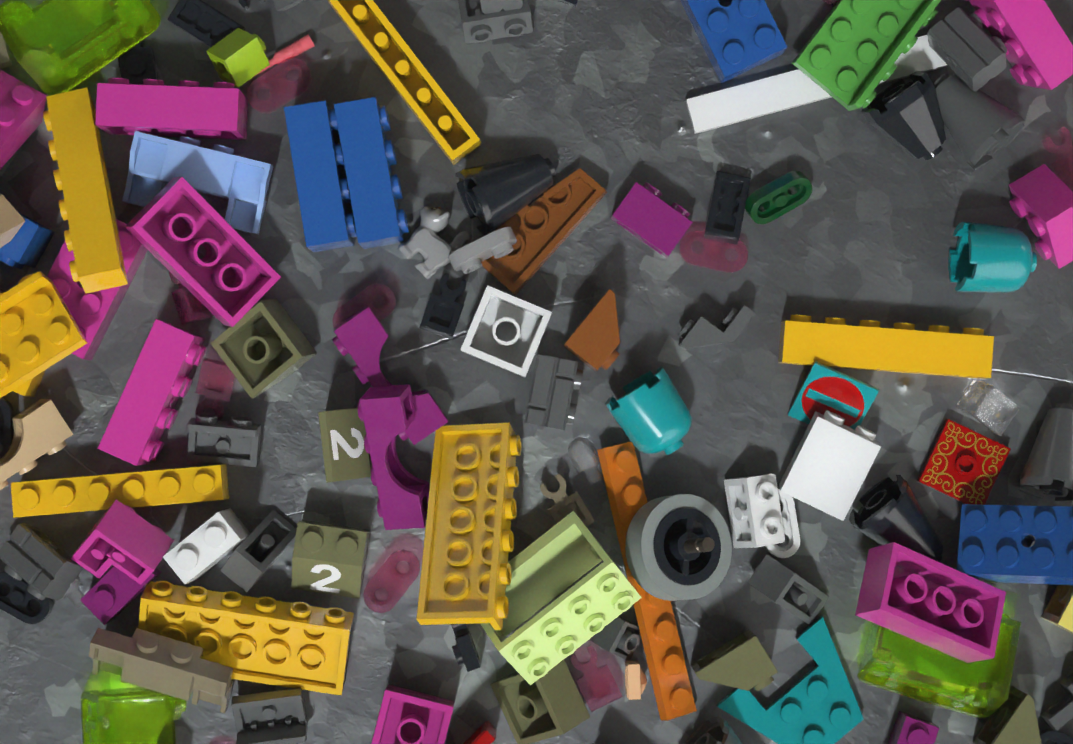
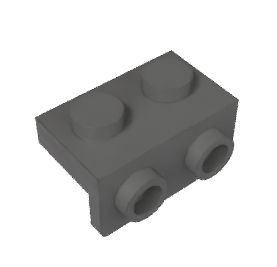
(223, 441)
(270, 717)

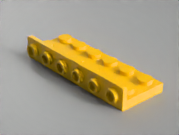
(34, 331)
(469, 525)
(253, 635)

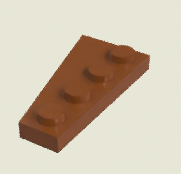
(543, 228)

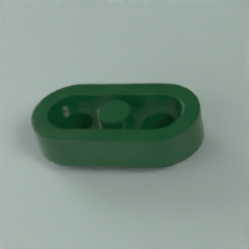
(778, 197)

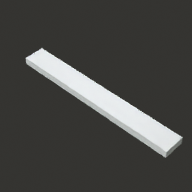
(788, 91)

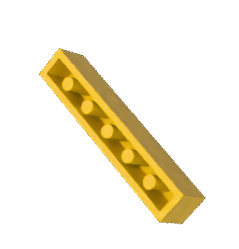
(408, 77)
(86, 191)
(886, 348)
(129, 488)

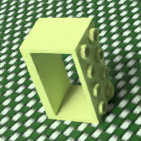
(574, 617)

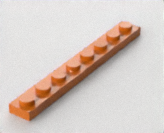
(653, 614)

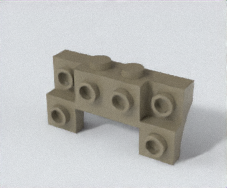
(162, 666)

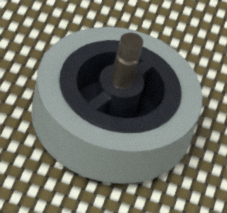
(678, 547)

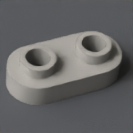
(494, 244)

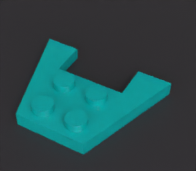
(814, 709)

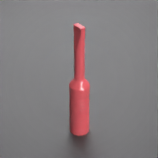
(291, 51)

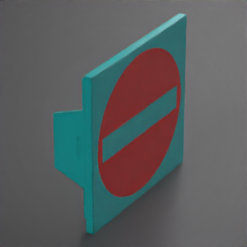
(833, 392)

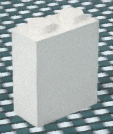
(830, 464)
(207, 545)

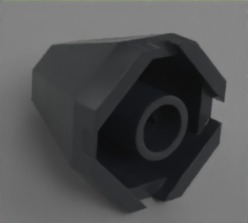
(909, 116)

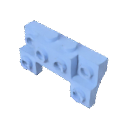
(213, 172)

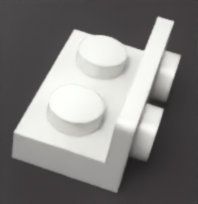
(754, 511)

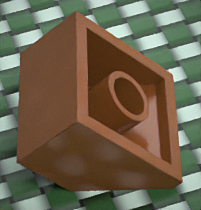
(597, 335)

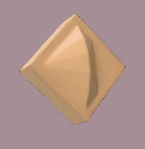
(634, 680)

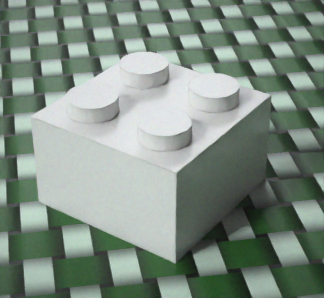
(506, 331)

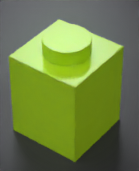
(239, 57)

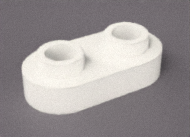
(790, 527)

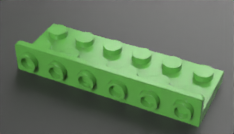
(860, 46)

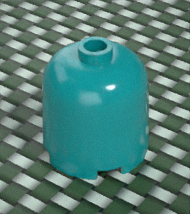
(990, 258)
(652, 413)

